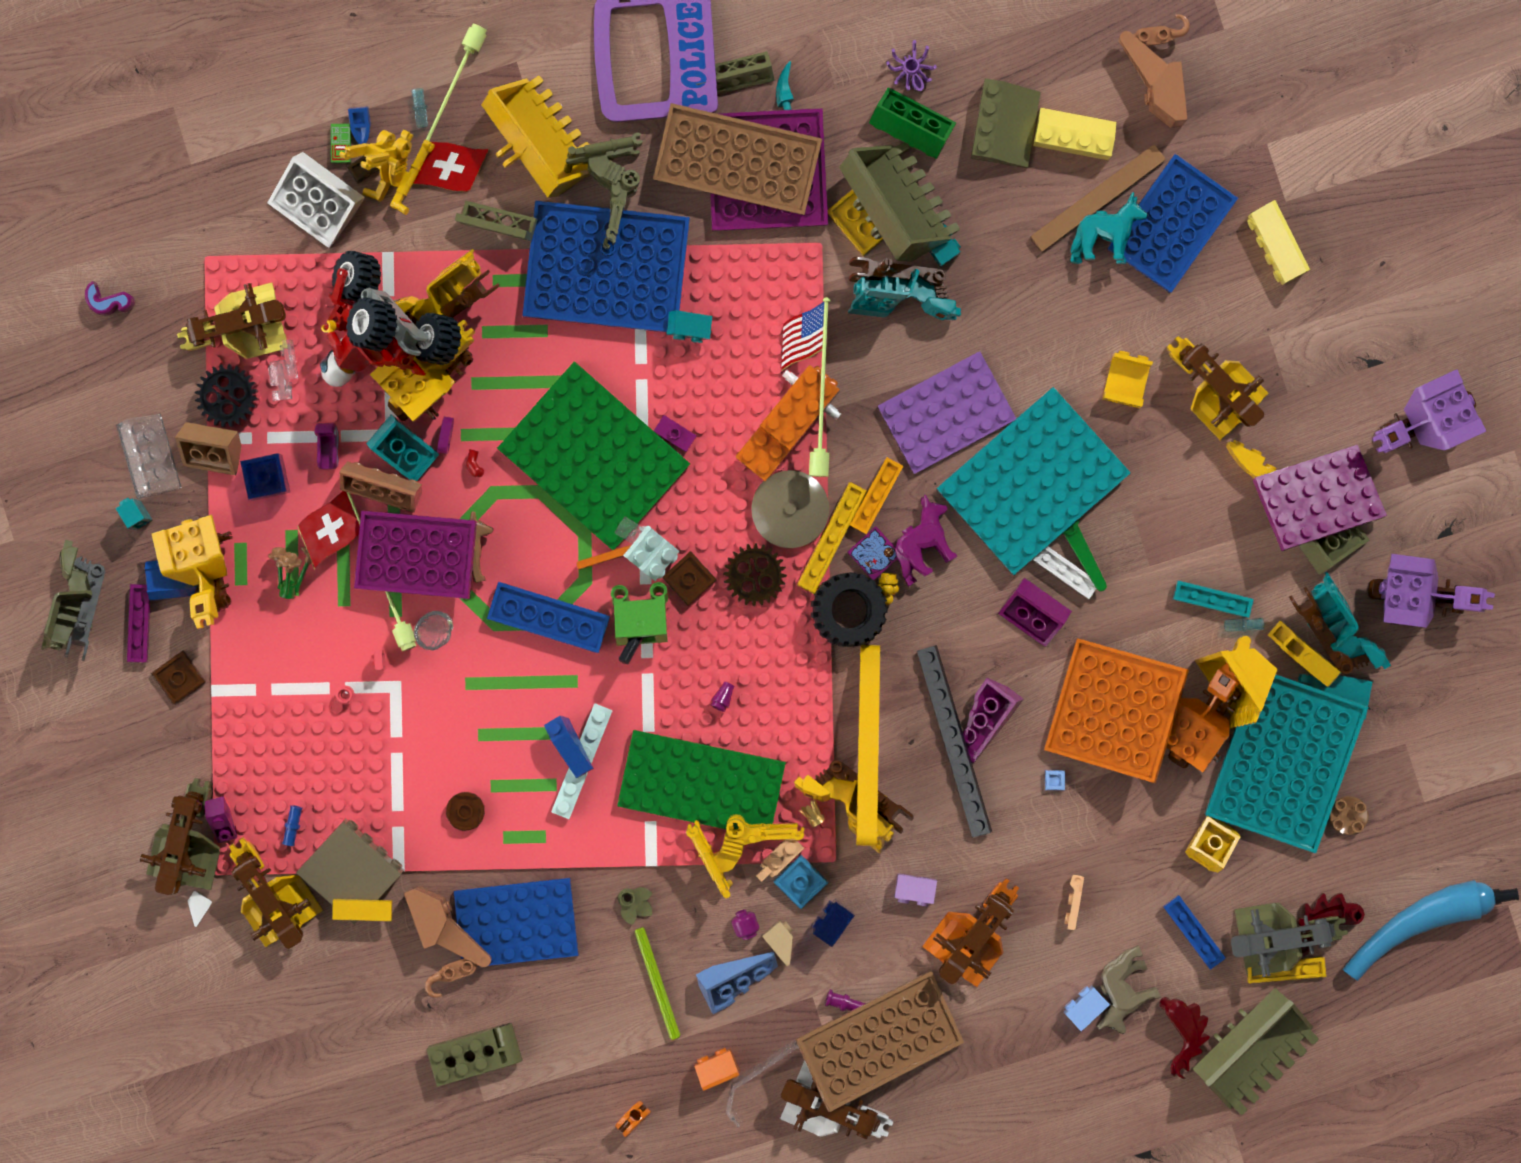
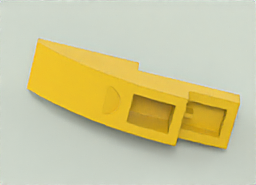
(1249, 460)
(1304, 654)

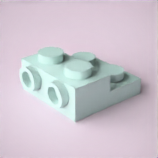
(652, 553)

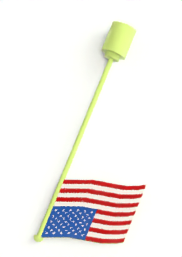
(803, 338)

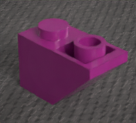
(220, 819)

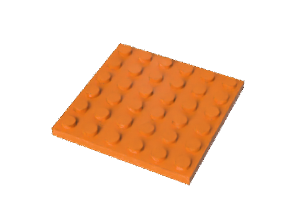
(1116, 710)

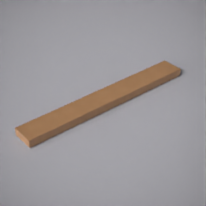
(1098, 198)

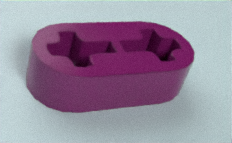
(445, 435)

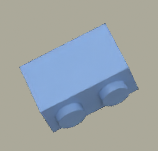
(1086, 1007)

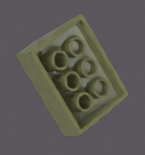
(1005, 123)

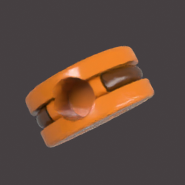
(632, 1118)

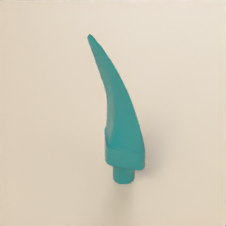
(783, 93)

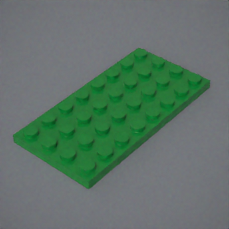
(699, 781)

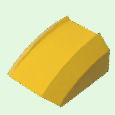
(1213, 844)

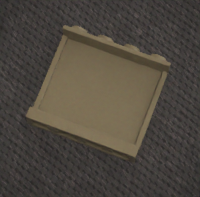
(350, 866)

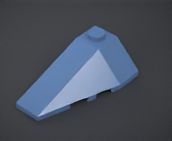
(727, 980)

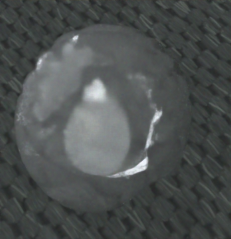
(433, 630)

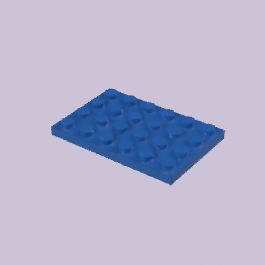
(1181, 218)
(520, 920)

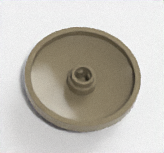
(790, 509)

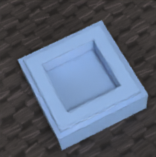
(1054, 779)

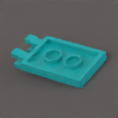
(1346, 687)

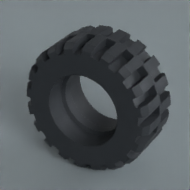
(874, 609)

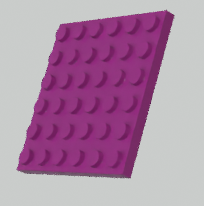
(742, 215)

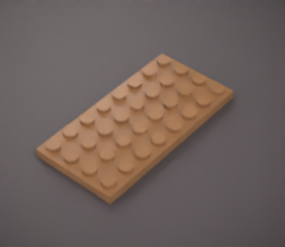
(737, 159)
(879, 1041)

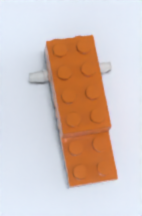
(788, 421)

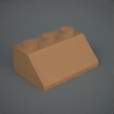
(209, 448)

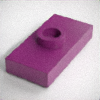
(675, 433)

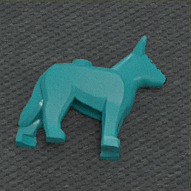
(1109, 227)

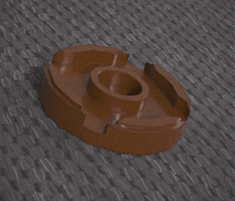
(465, 811)

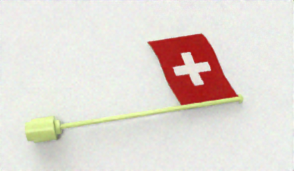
(450, 164)
(333, 529)

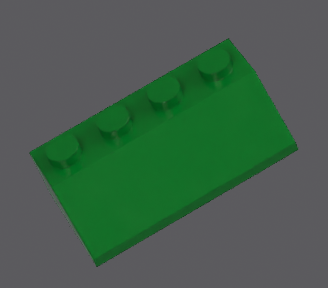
(912, 123)

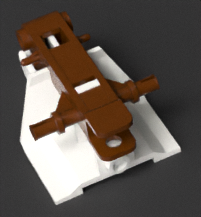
(808, 1111)

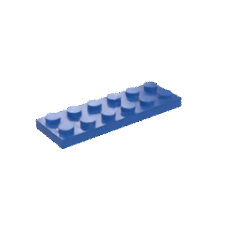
(548, 617)

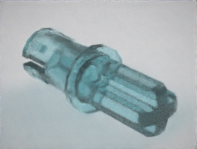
(419, 107)
(1244, 624)

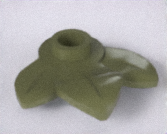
(637, 905)

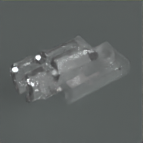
(283, 371)

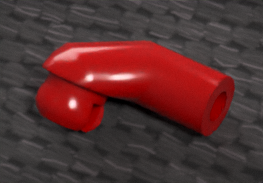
(472, 465)

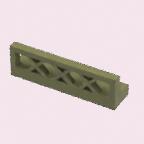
(740, 78)
(494, 226)

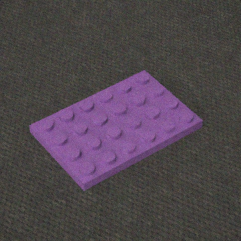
(946, 412)

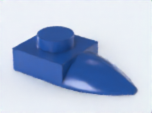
(360, 123)

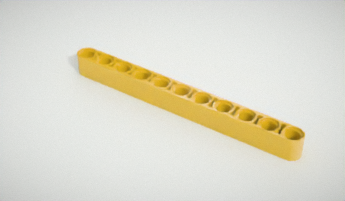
(868, 746)

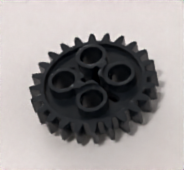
(217, 409)

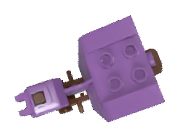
(1437, 414)
(1412, 593)

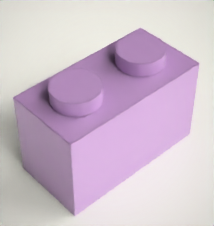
(915, 889)

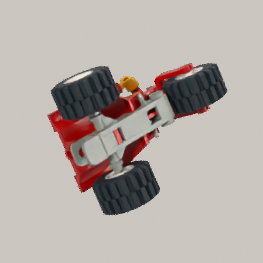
(378, 327)

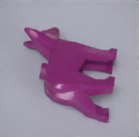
(923, 536)

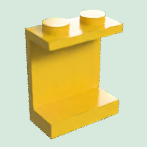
(1127, 379)

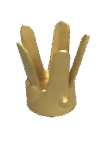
(813, 814)

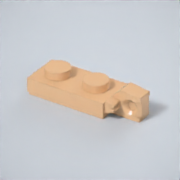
(779, 858)
(1074, 901)

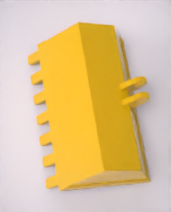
(535, 134)
(1252, 672)

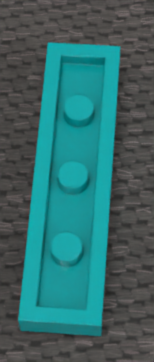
(1213, 599)

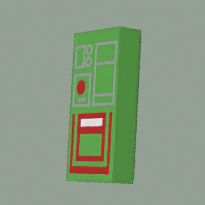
(339, 139)

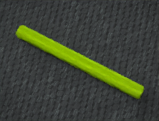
(657, 983)

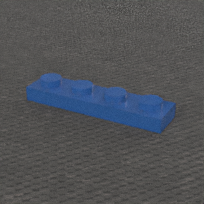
(1194, 932)

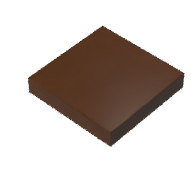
(689, 578)
(178, 677)

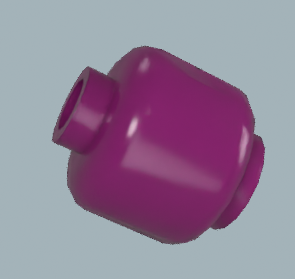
(745, 924)

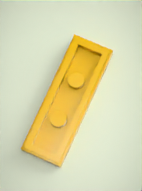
(362, 910)

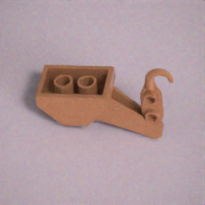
(1163, 80)
(436, 926)

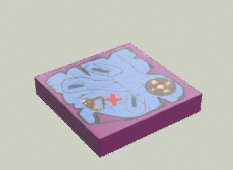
(873, 553)

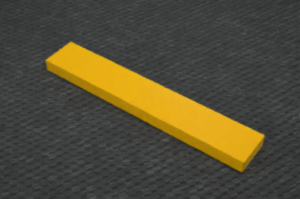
(831, 537)

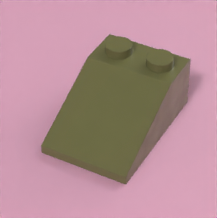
(1334, 548)

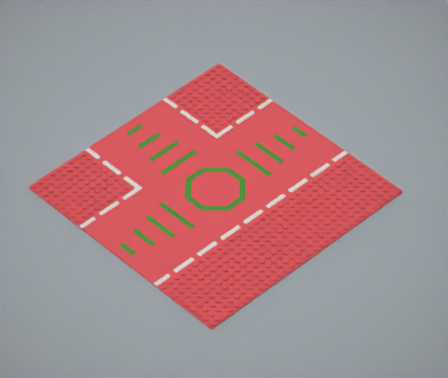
(481, 701)

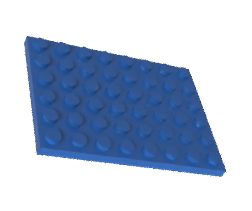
(618, 287)

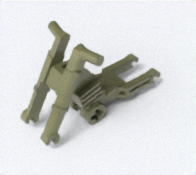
(609, 174)

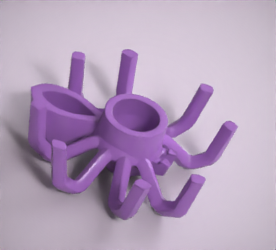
(912, 67)

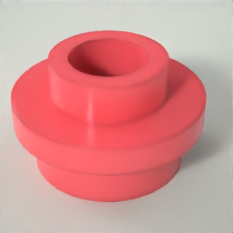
(338, 695)

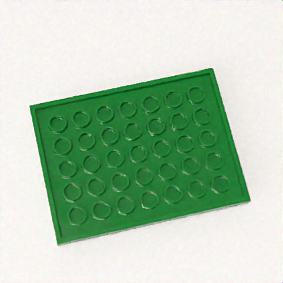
(593, 455)

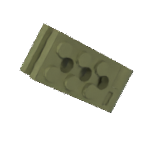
(500, 1037)

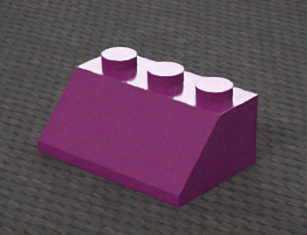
(1035, 612)

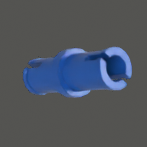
(292, 825)

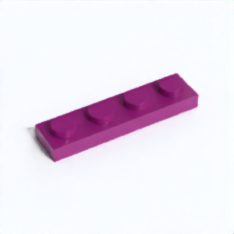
(138, 624)

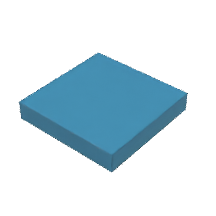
(801, 881)

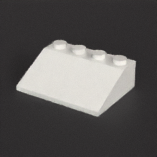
(315, 199)

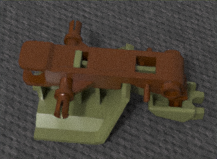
(179, 853)

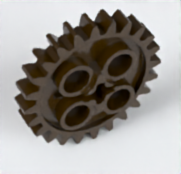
(737, 578)

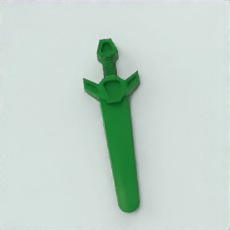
(1082, 551)

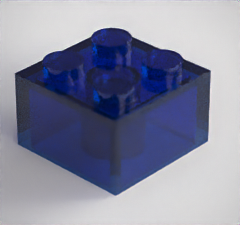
(265, 477)
(833, 922)

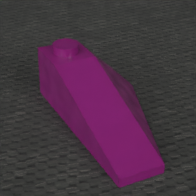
(990, 712)

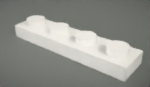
(1066, 571)

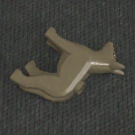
(1120, 993)

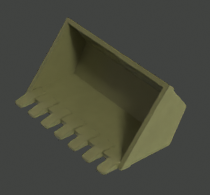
(896, 200)
(1254, 1050)

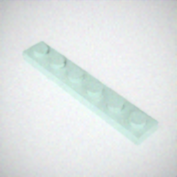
(590, 741)

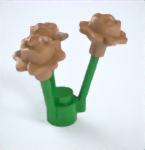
(289, 561)

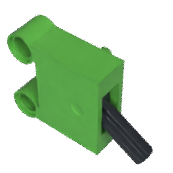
(639, 620)

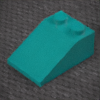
(402, 448)

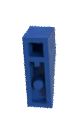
(568, 745)

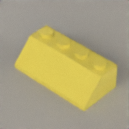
(1075, 134)
(1278, 243)

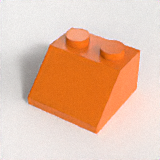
(716, 1068)

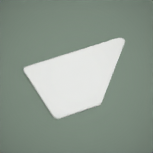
(198, 906)

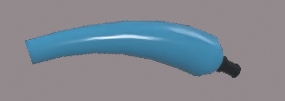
(1444, 907)

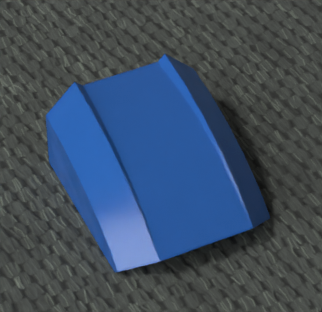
(162, 587)

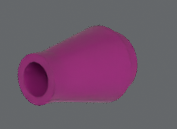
(723, 697)

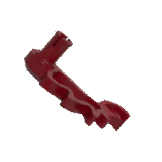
(1336, 906)
(1190, 1027)

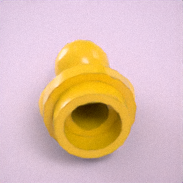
(889, 586)

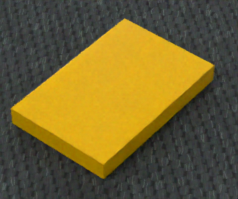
(853, 223)

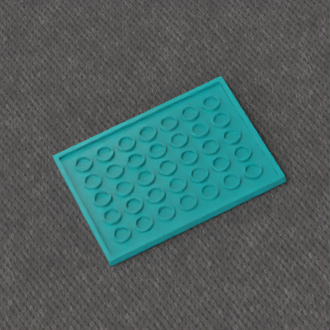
(1033, 481)
(1288, 764)

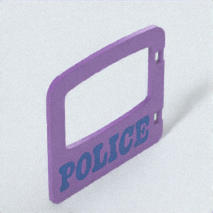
(690, 59)

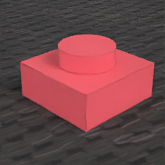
(378, 660)

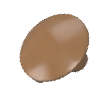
(1349, 815)

